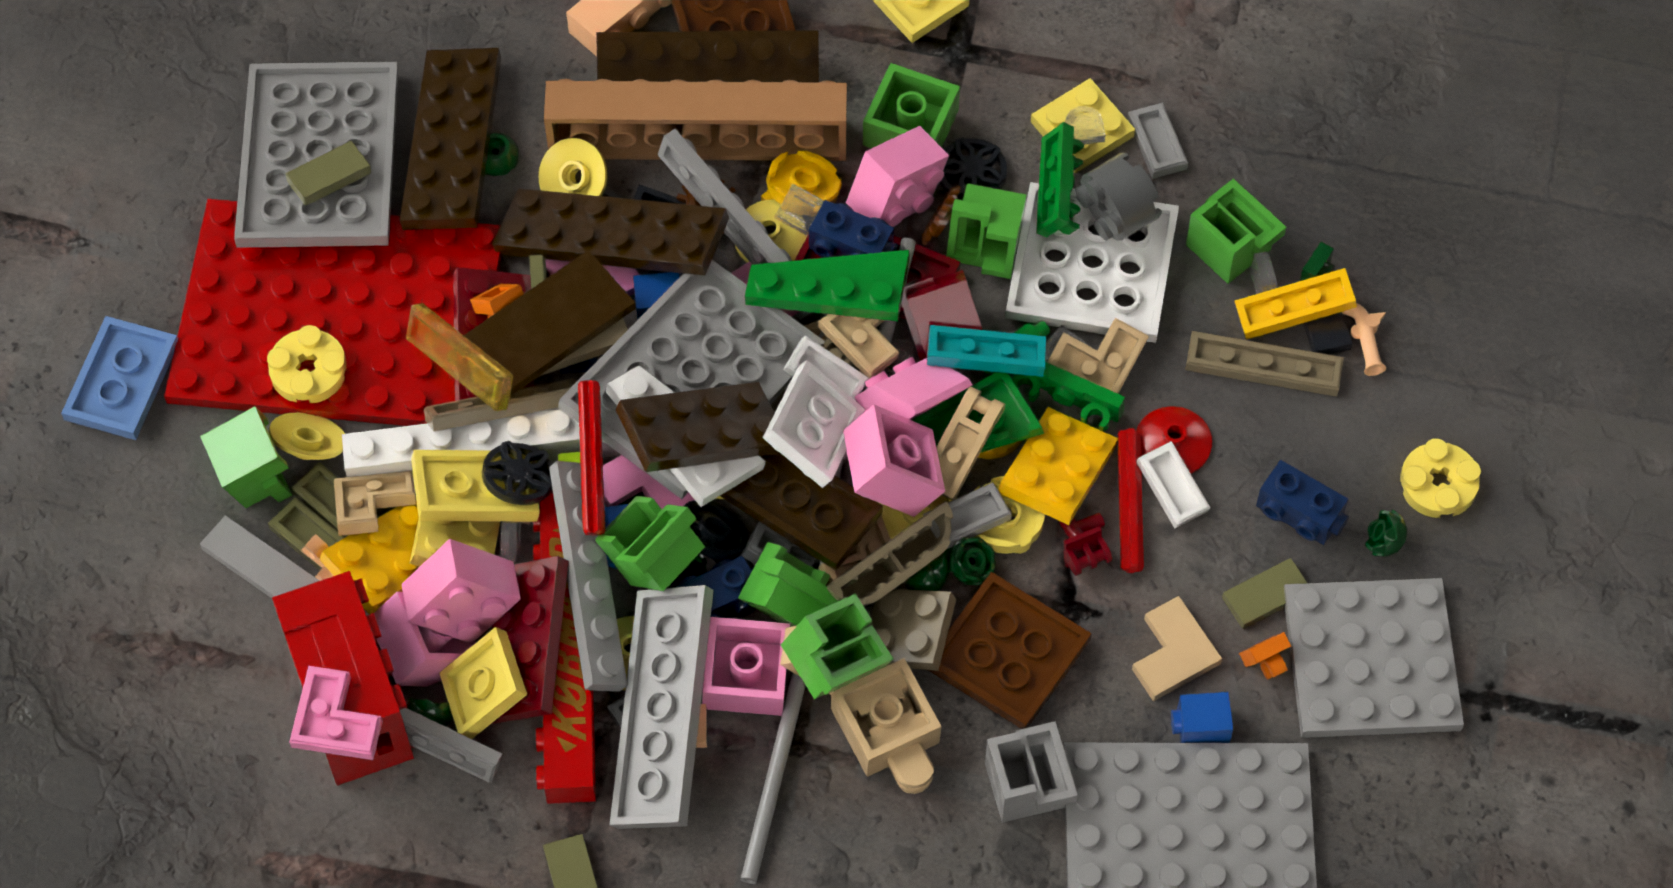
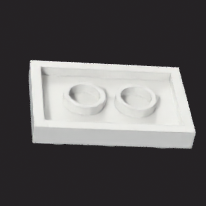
(812, 423)

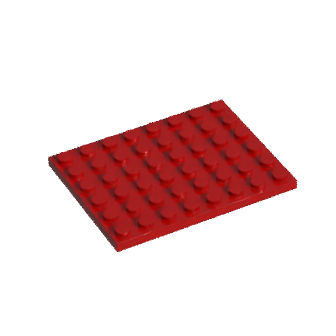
(358, 294)

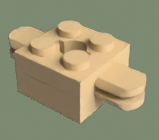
(889, 725)

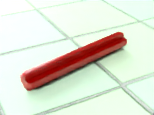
(591, 457)
(1130, 501)

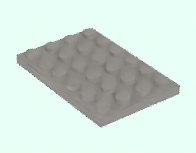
(297, 116)
(695, 341)
(1190, 816)

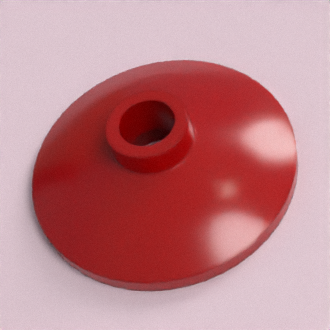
(1195, 439)

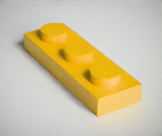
(1295, 303)

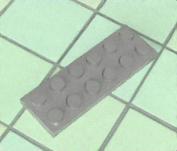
(661, 708)

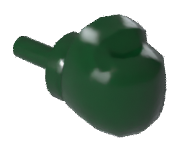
(932, 576)

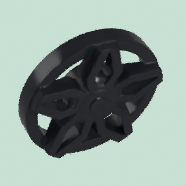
(973, 168)
(517, 473)
(716, 533)

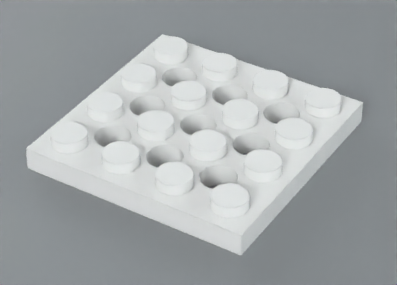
(1064, 307)

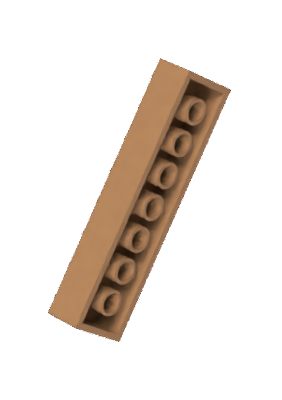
(717, 116)

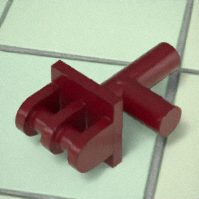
(1085, 543)

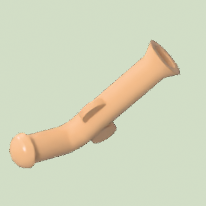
(1365, 328)

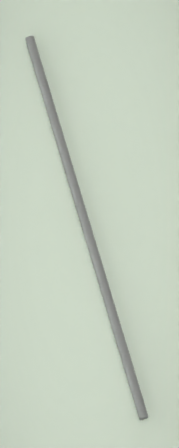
(791, 706)

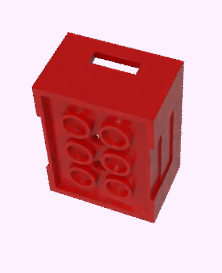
(331, 631)

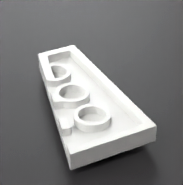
(702, 481)

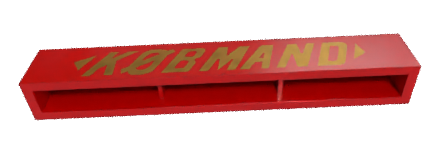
(569, 731)

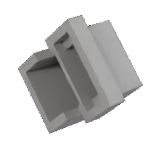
(1029, 772)

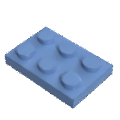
(120, 378)

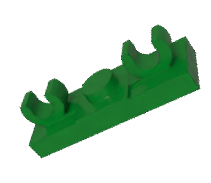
(1057, 181)
(1073, 390)

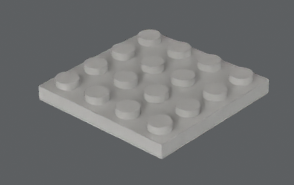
(1372, 658)

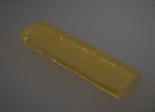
(459, 357)

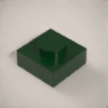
(1319, 262)

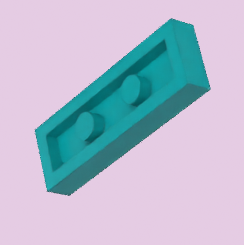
(986, 350)

